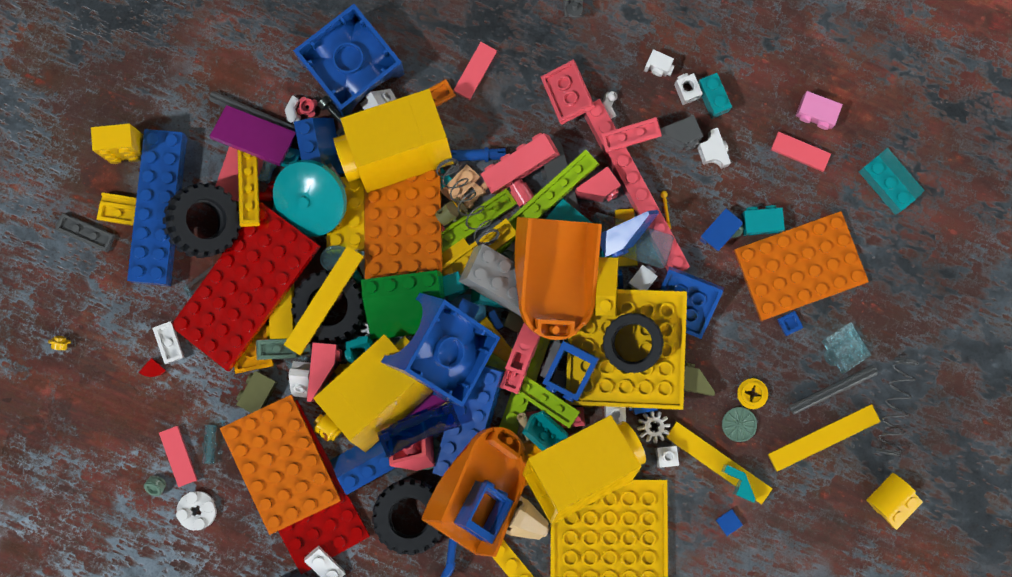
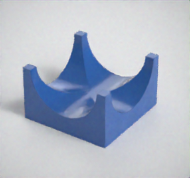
(348, 59)
(445, 350)

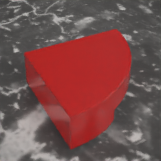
(152, 369)

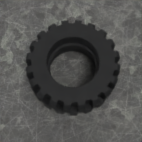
(222, 205)
(347, 326)
(383, 518)

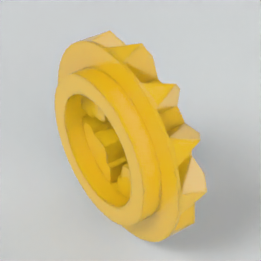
(760, 389)

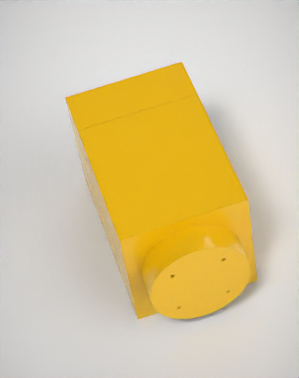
(393, 141)
(371, 395)
(584, 467)

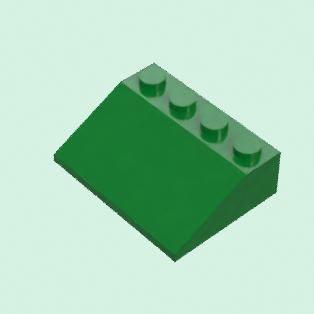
(393, 305)

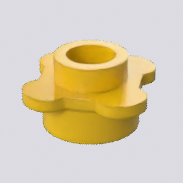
(59, 343)

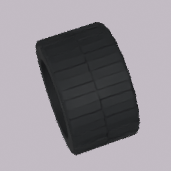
(609, 343)

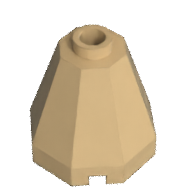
(527, 521)

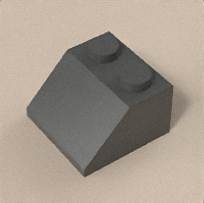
(681, 134)

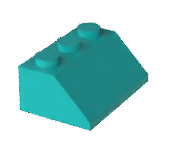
(891, 181)

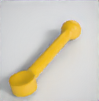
(664, 194)

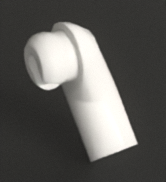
(607, 101)
(290, 110)

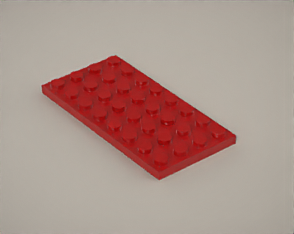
(245, 288)
(331, 528)

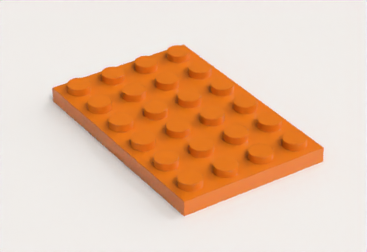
(403, 227)
(801, 266)
(280, 464)

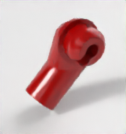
(268, 194)

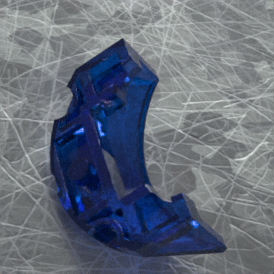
(418, 427)

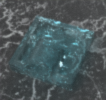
(845, 348)

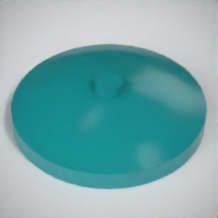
(310, 197)

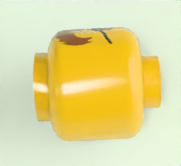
(326, 428)

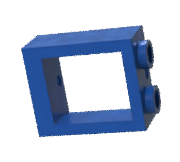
(580, 353)
(496, 517)

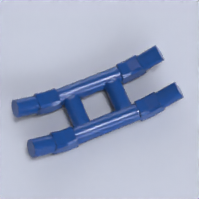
(450, 563)

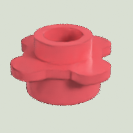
(307, 102)

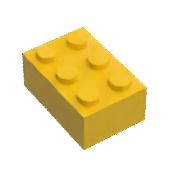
(117, 143)

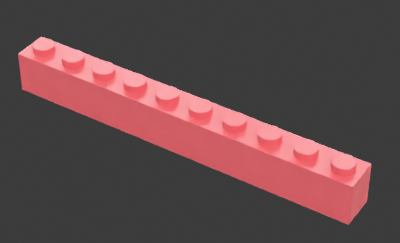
(632, 181)

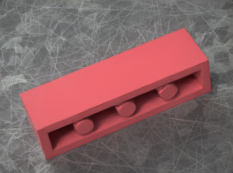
(520, 163)

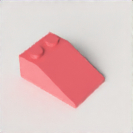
(323, 363)

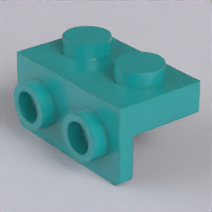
(357, 347)
(544, 430)

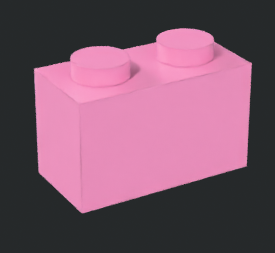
(818, 110)

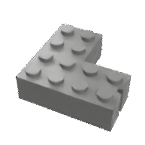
(492, 276)

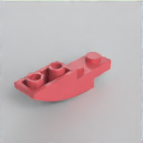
(520, 360)

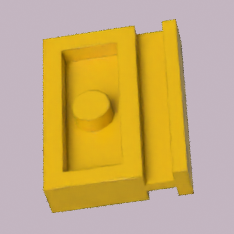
(117, 209)

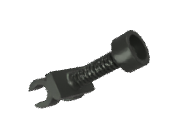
(326, 103)

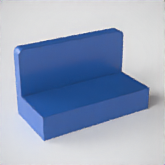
(721, 230)

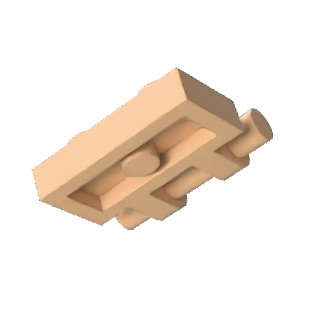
(466, 172)

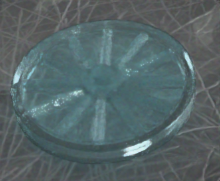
(330, 256)

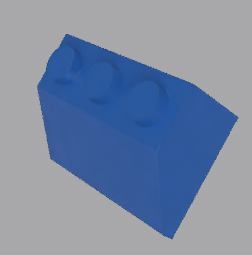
(316, 141)
(359, 468)

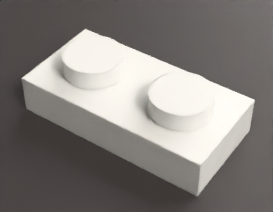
(168, 343)
(323, 564)

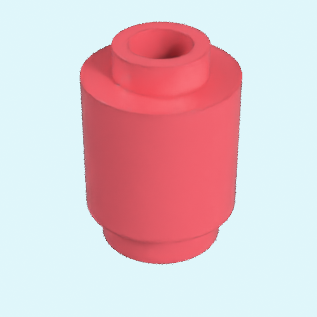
(521, 193)

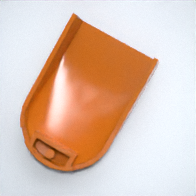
(556, 274)
(492, 456)

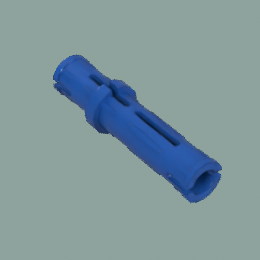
(478, 154)

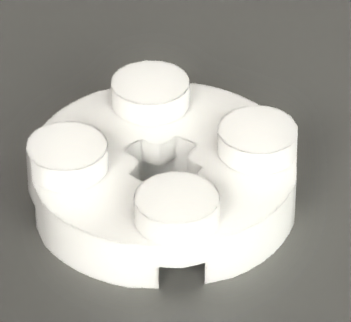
(207, 508)

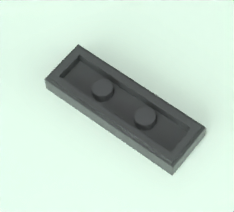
(85, 232)

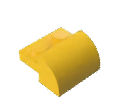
(894, 500)

